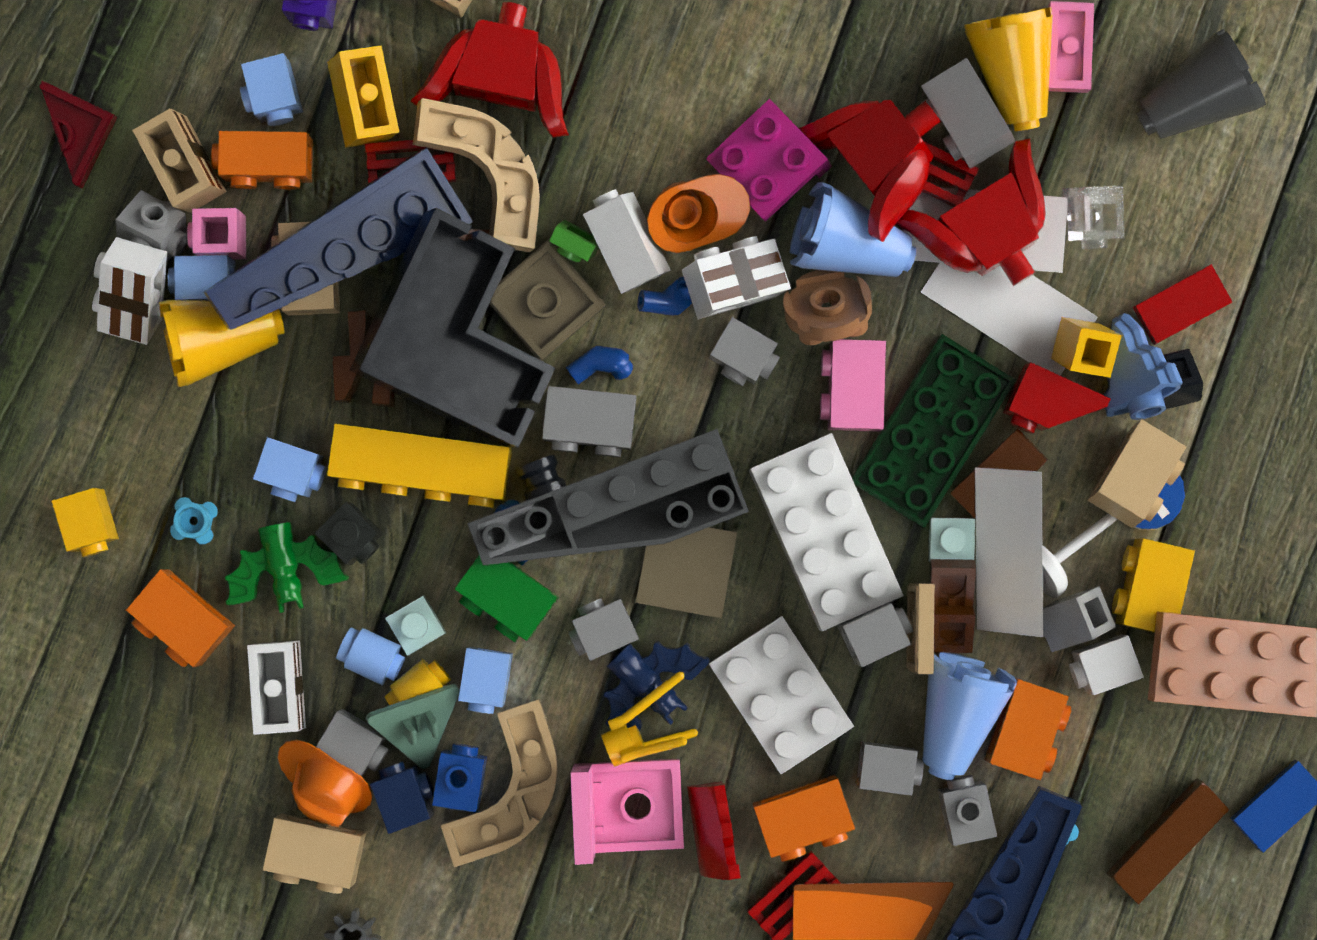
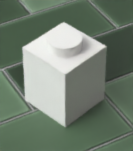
(1105, 665)

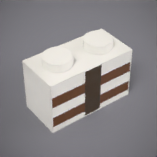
(735, 277)
(129, 290)
(276, 687)

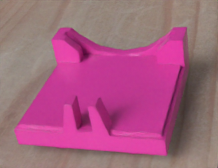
(769, 159)

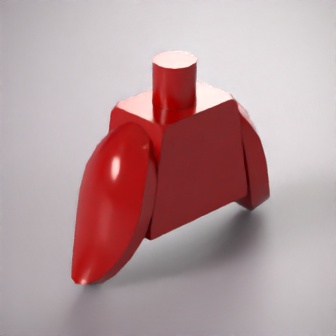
(502, 67)
(882, 151)
(989, 226)

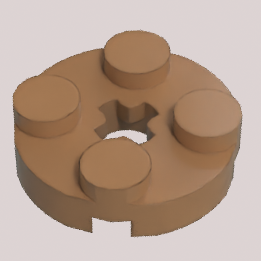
(846, 316)

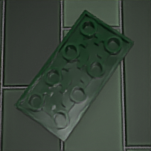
(932, 430)

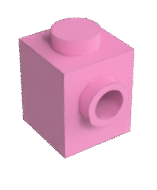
(218, 232)

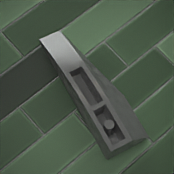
(620, 508)

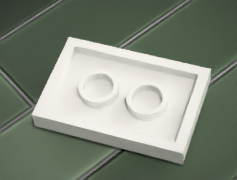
(781, 695)

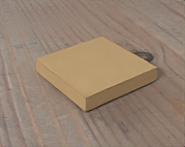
(921, 617)

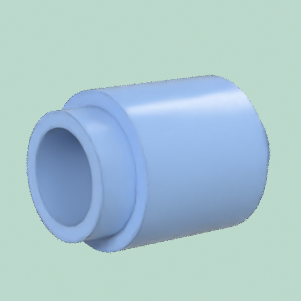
(370, 655)

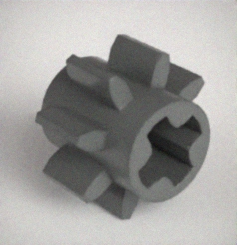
(351, 925)

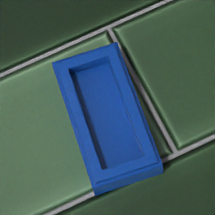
(1277, 806)

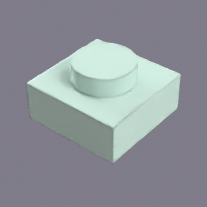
(951, 538)
(415, 625)

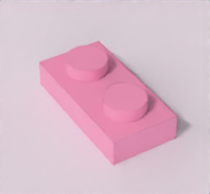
(1071, 47)

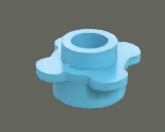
(184, 512)

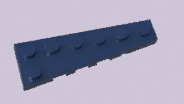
(339, 243)
(1020, 872)

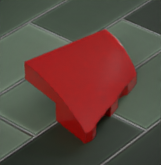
(713, 831)

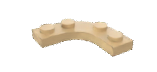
(497, 154)
(526, 798)

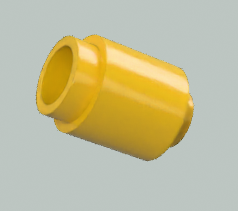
(417, 681)

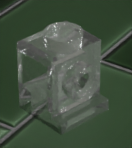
(1095, 215)

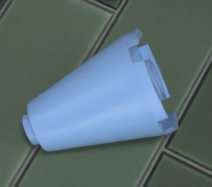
(836, 238)
(961, 711)

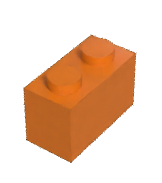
(179, 619)
(1028, 729)
(804, 818)

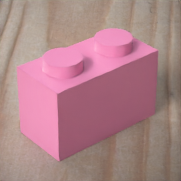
(855, 385)

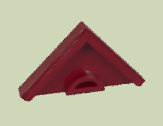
(79, 130)

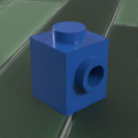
(460, 778)

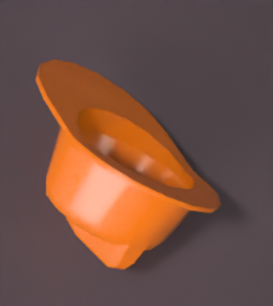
(698, 212)
(322, 785)

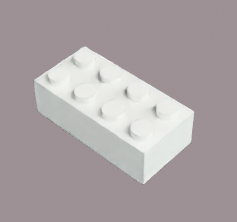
(825, 532)

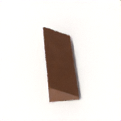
(1167, 841)

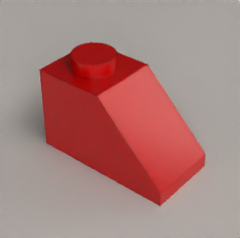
(1047, 399)

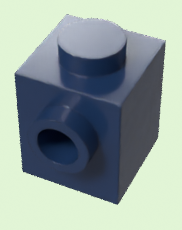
(403, 796)

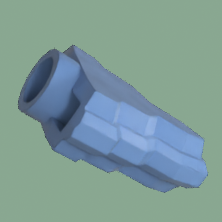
(1139, 374)

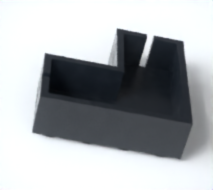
(430, 341)

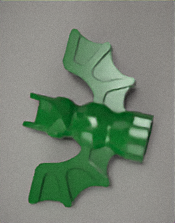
(281, 558)

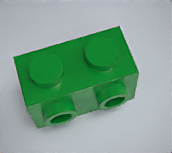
(506, 595)

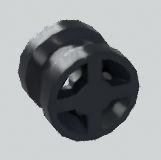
(540, 477)

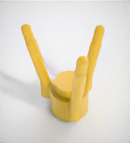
(627, 744)

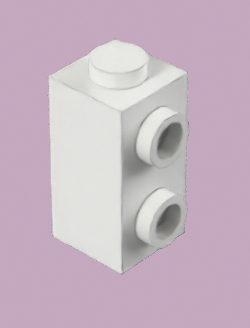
(625, 240)

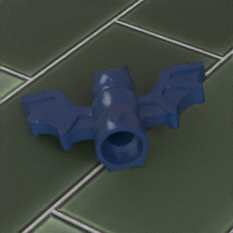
(642, 675)

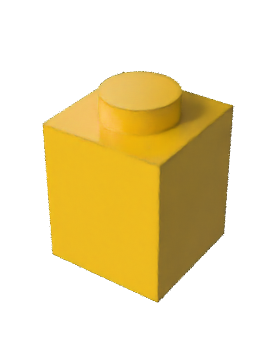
(1086, 347)
(85, 521)

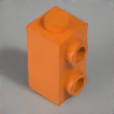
(263, 157)

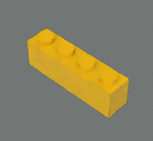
(419, 463)

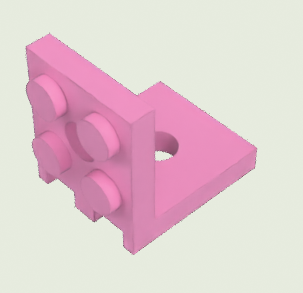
(600, 811)

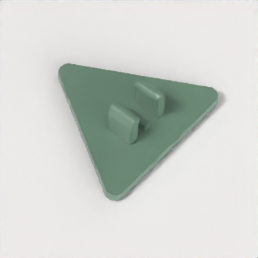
(416, 723)

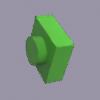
(574, 242)

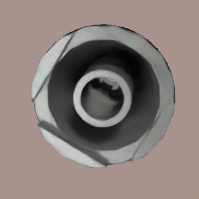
(1202, 90)

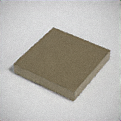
(545, 301)
(689, 573)

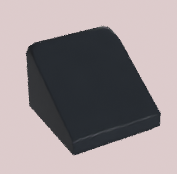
(1192, 384)

